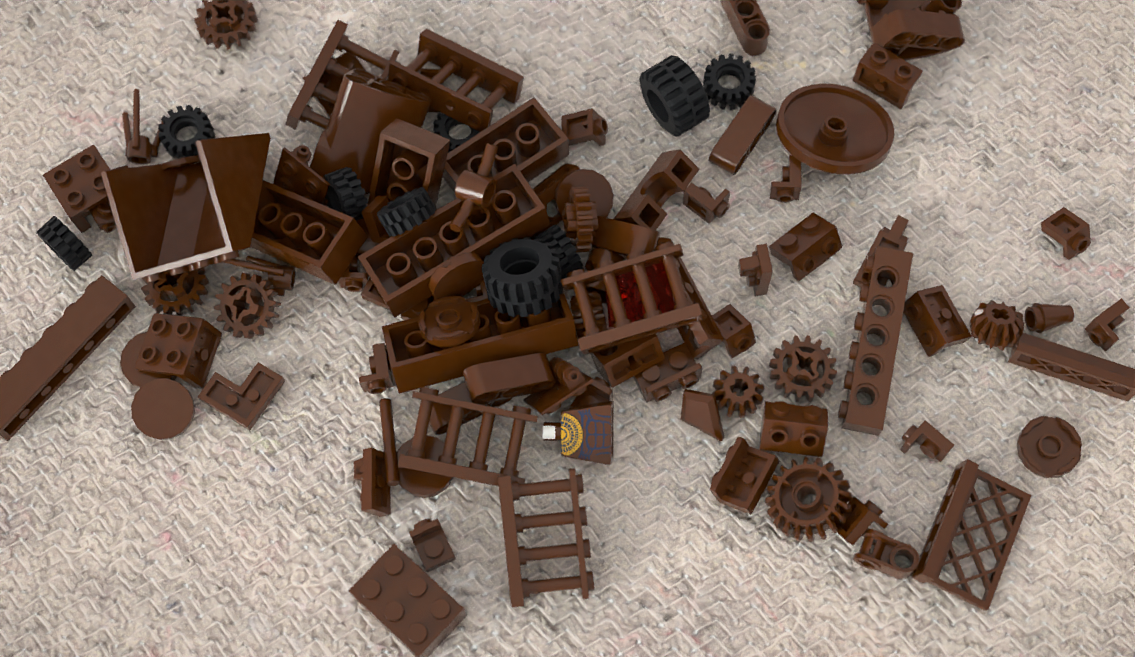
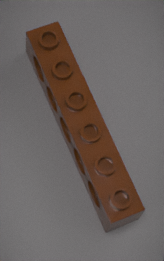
(896, 267)

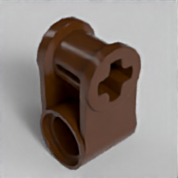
(884, 553)

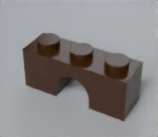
(666, 177)

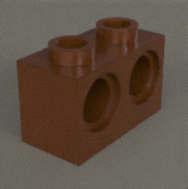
(627, 359)

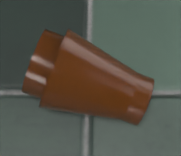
(1047, 316)

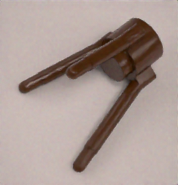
(138, 147)
(280, 275)

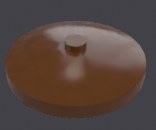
(835, 128)

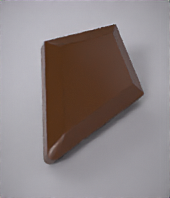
(702, 412)

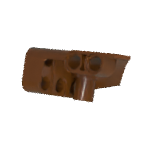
(914, 26)
(359, 115)

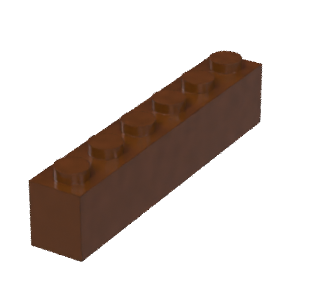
(60, 353)

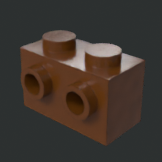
(793, 428)

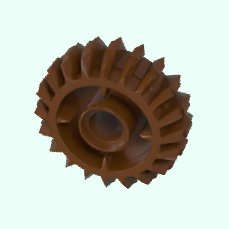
(813, 517)

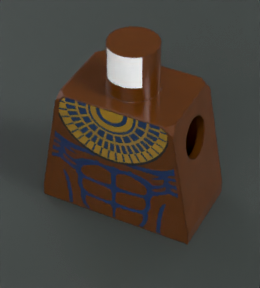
(584, 432)

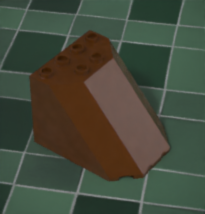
(186, 212)

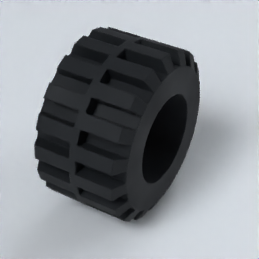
(674, 95)
(522, 277)

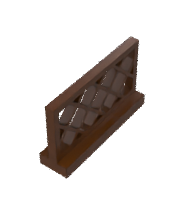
(945, 529)

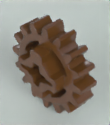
(225, 22)
(580, 219)
(161, 292)
(251, 292)
(803, 355)

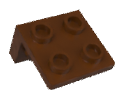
(79, 185)
(179, 348)

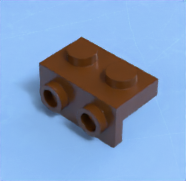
(807, 245)
(743, 476)

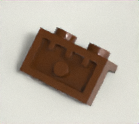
(886, 75)
(935, 320)
(673, 372)

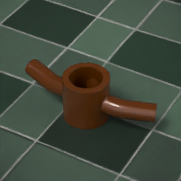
(475, 188)

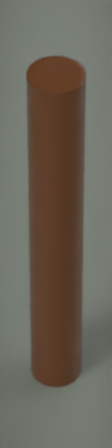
(389, 444)

